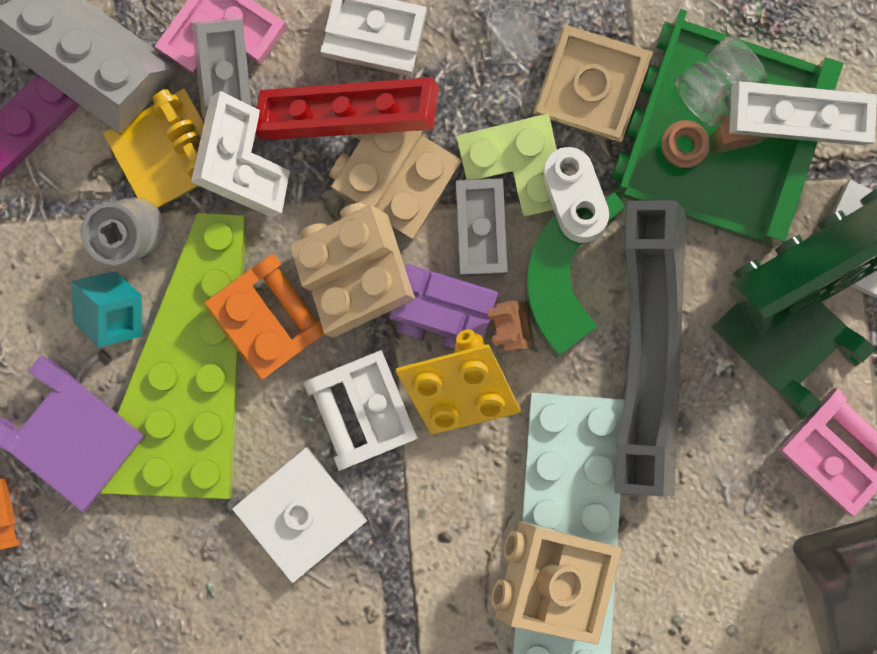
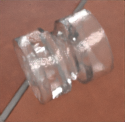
(708, 85)

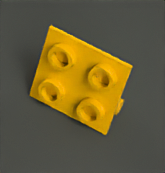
(160, 147)
(459, 386)

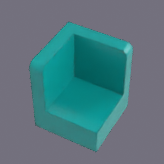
(107, 309)

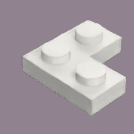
(226, 160)

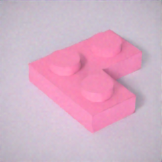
(260, 29)

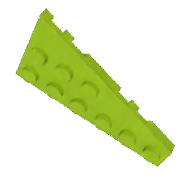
(187, 376)

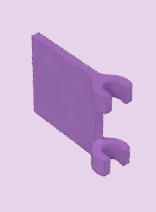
(71, 437)

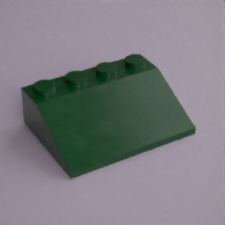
(808, 269)

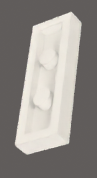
(802, 113)

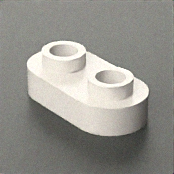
(575, 192)

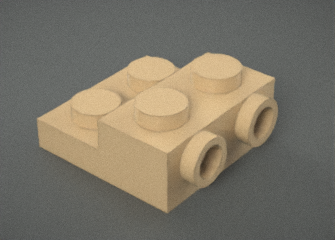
(397, 175)
(352, 268)
(556, 583)

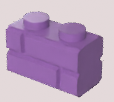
(443, 307)

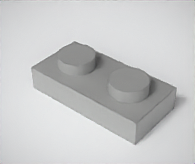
(220, 60)
(481, 227)

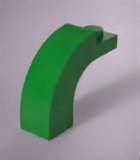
(548, 289)

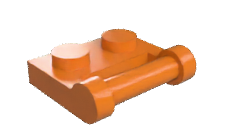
(253, 326)

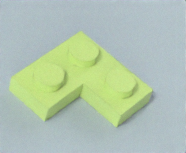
(514, 148)

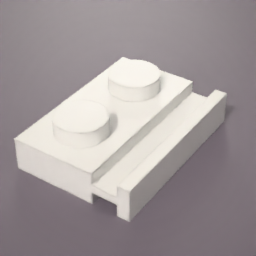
(375, 34)

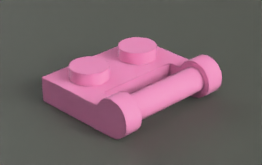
(829, 460)

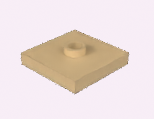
(593, 83)

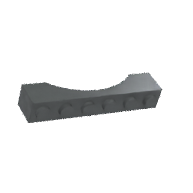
(650, 410)

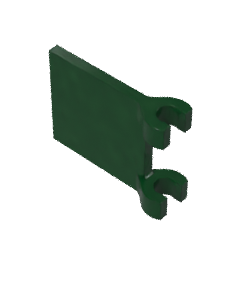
(793, 350)

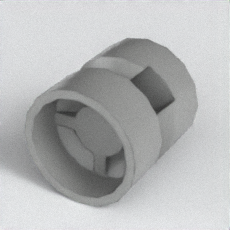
(122, 230)

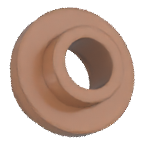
(690, 131)

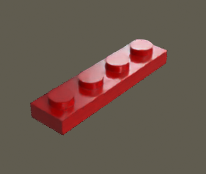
(347, 109)

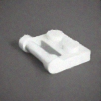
(374, 402)

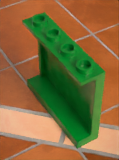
(734, 191)

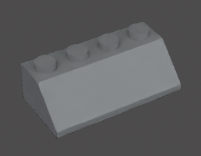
(85, 56)

